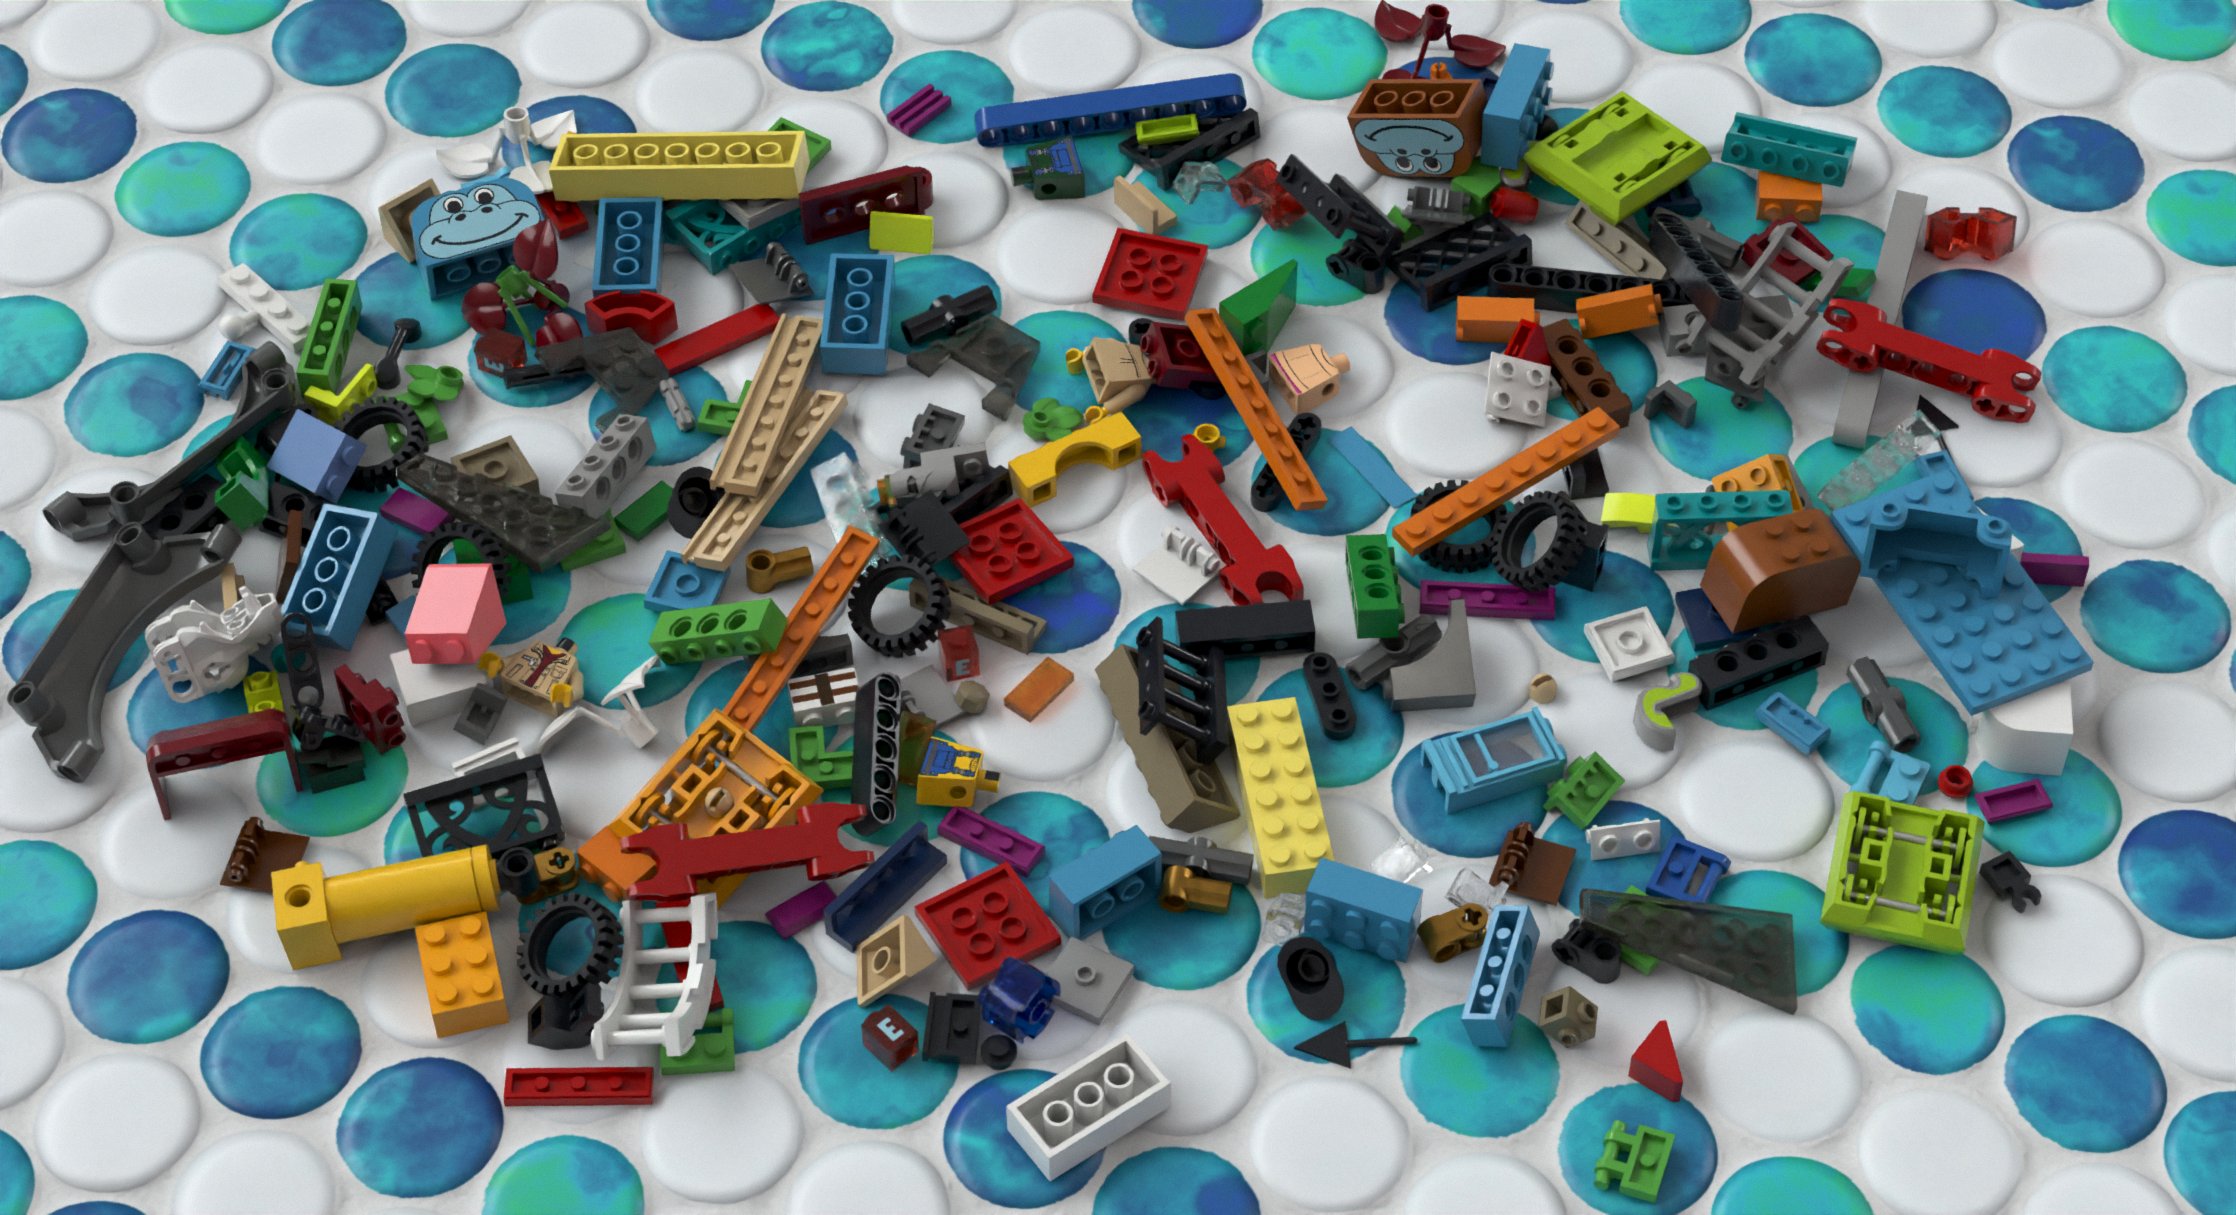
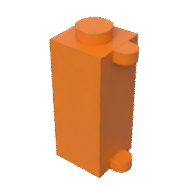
(1618, 311)
(1492, 318)

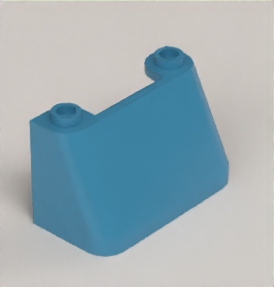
(1938, 536)

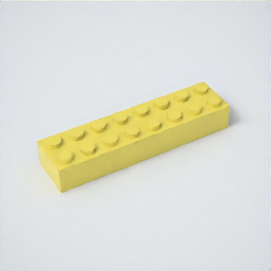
(680, 165)

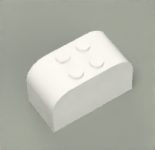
(2028, 732)

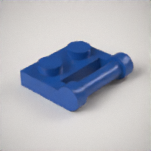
(1679, 867)

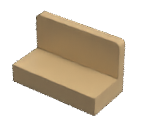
(1143, 206)

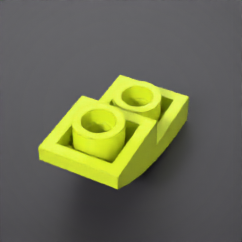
(1629, 510)
(263, 691)

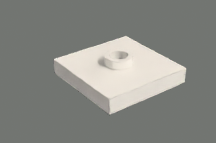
(1629, 643)

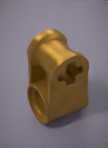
(552, 875)
(1451, 934)

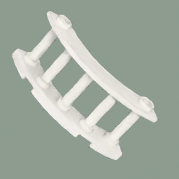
(695, 990)

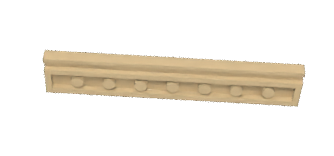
(768, 406)
(739, 515)

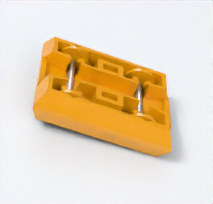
(746, 769)

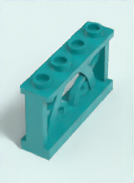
(1789, 149)
(733, 241)
(1688, 545)

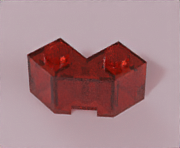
(1258, 186)
(1984, 233)

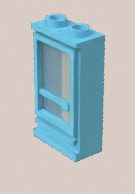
(1494, 760)

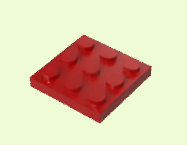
(1150, 274)
(1009, 552)
(985, 923)

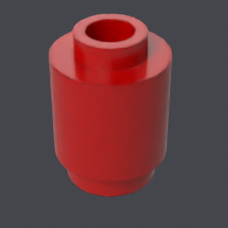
(1514, 205)

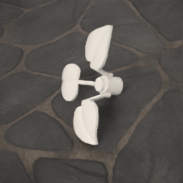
(473, 158)
(634, 722)

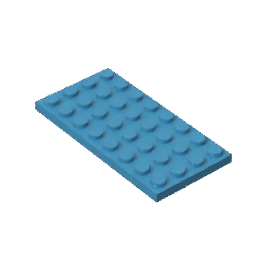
(1978, 643)

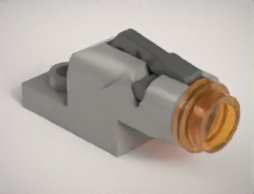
(937, 472)

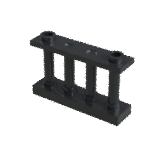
(1340, 206)
(1207, 687)

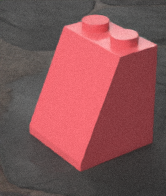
(454, 614)

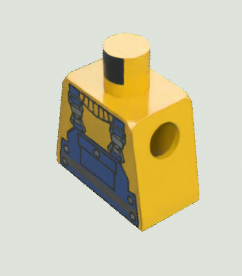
(953, 775)

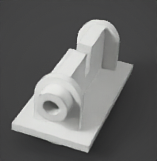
(1624, 839)

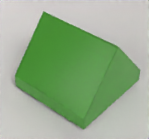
(1411, 230)

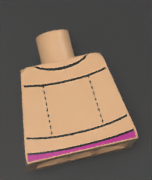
(1307, 375)

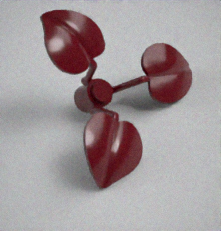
(1398, 25)
(537, 252)

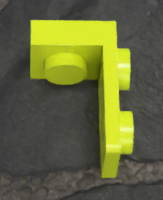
(332, 407)

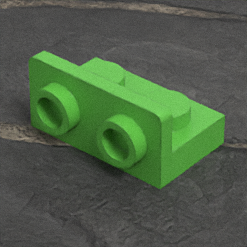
(1585, 789)

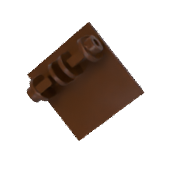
(259, 854)
(1532, 865)

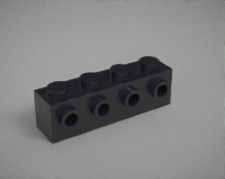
(1248, 629)

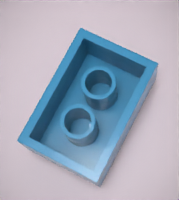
(1105, 884)
(1363, 910)

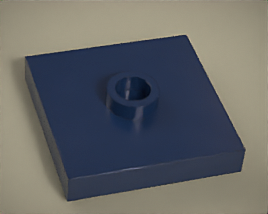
(1704, 623)

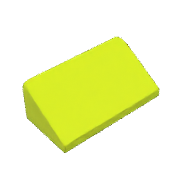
(901, 232)

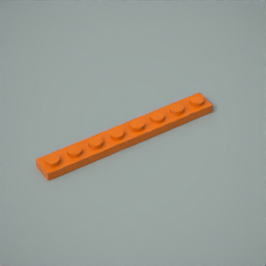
(1256, 409)
(1505, 481)
(802, 629)

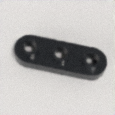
(1329, 705)

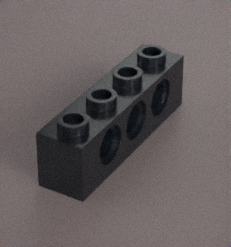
(286, 498)
(189, 512)
(1759, 661)

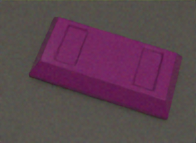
(2013, 801)
(801, 910)

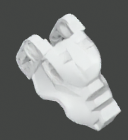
(212, 646)

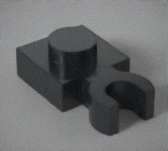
(2010, 877)

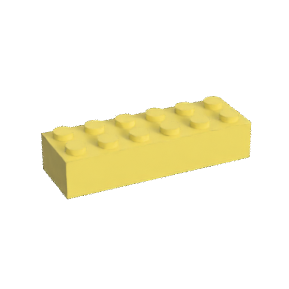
(1278, 794)

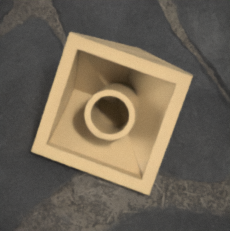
(397, 216)
(890, 959)

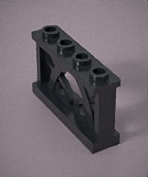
(514, 778)

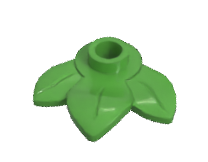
(429, 382)
(1050, 420)

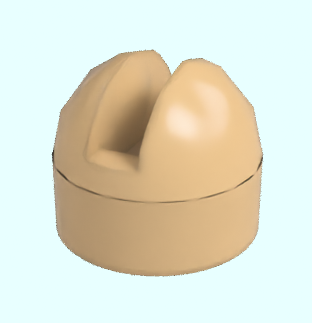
(1545, 691)
(723, 806)

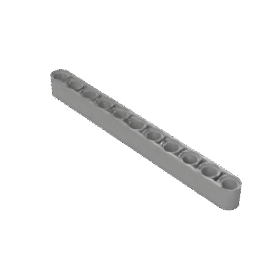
(1887, 294)

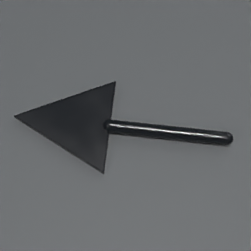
(1938, 418)
(1334, 1044)

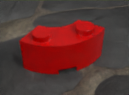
(647, 313)

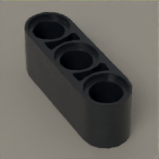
(295, 645)

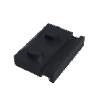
(952, 1028)

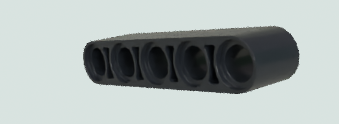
(876, 752)

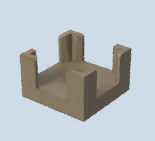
(500, 462)

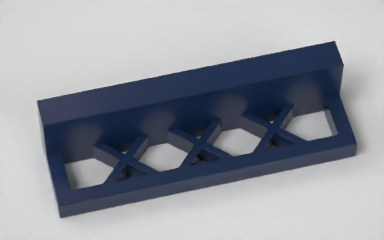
(883, 888)

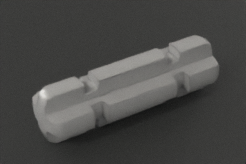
(677, 404)

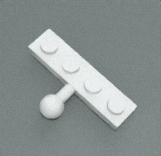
(263, 306)

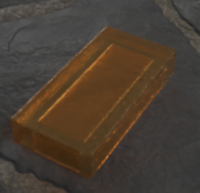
(1038, 689)

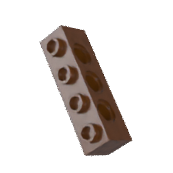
(1582, 376)

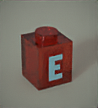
(499, 351)
(958, 653)
(889, 1037)

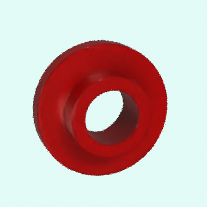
(1958, 775)

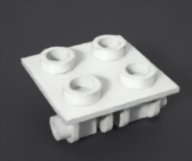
(1516, 390)
(1179, 566)

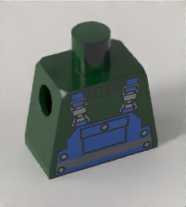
(1052, 170)

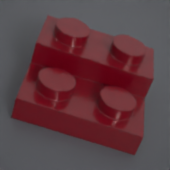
(1786, 262)
(1175, 356)
(371, 708)

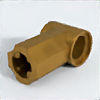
(768, 568)
(1184, 890)

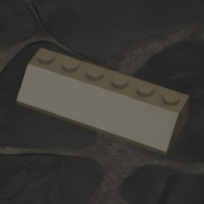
(1185, 790)

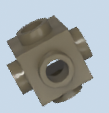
(1568, 1016)

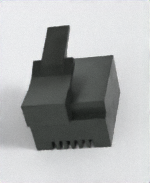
(333, 763)

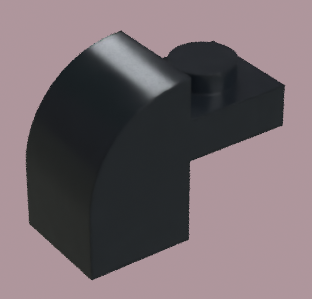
(565, 1023)

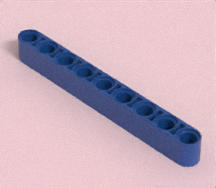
(1108, 110)

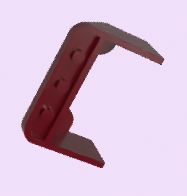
(218, 744)

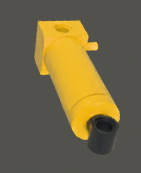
(323, 911)

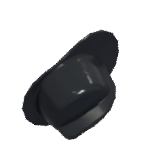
(692, 501)
(1311, 977)

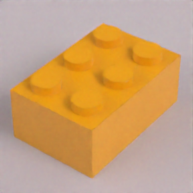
(461, 974)

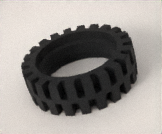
(376, 414)
(475, 533)
(1560, 552)
(1459, 555)
(875, 582)
(542, 932)

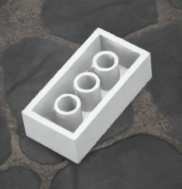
(1088, 1106)

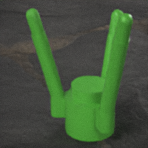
(514, 283)

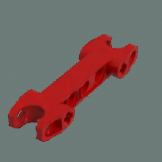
(1984, 378)
(1196, 487)
(686, 860)

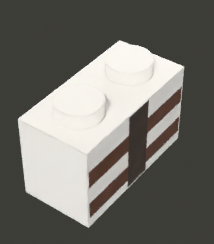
(823, 698)

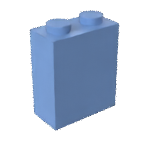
(316, 456)

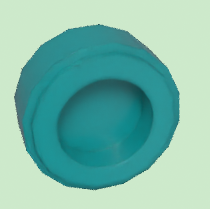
(279, 662)

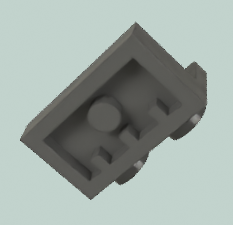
(932, 431)

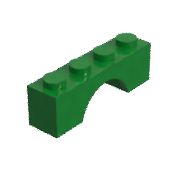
(246, 490)

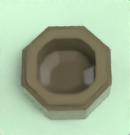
(972, 696)

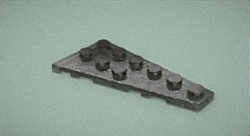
(1722, 943)

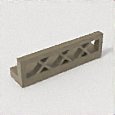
(1617, 244)
(994, 621)

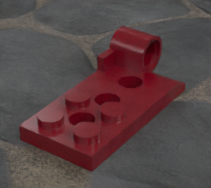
(913, 197)

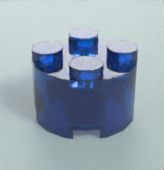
(1019, 1000)

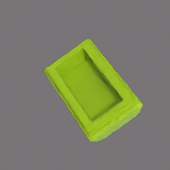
(1167, 130)

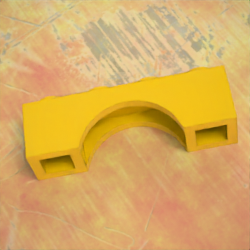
(1107, 442)

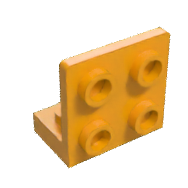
(1761, 474)

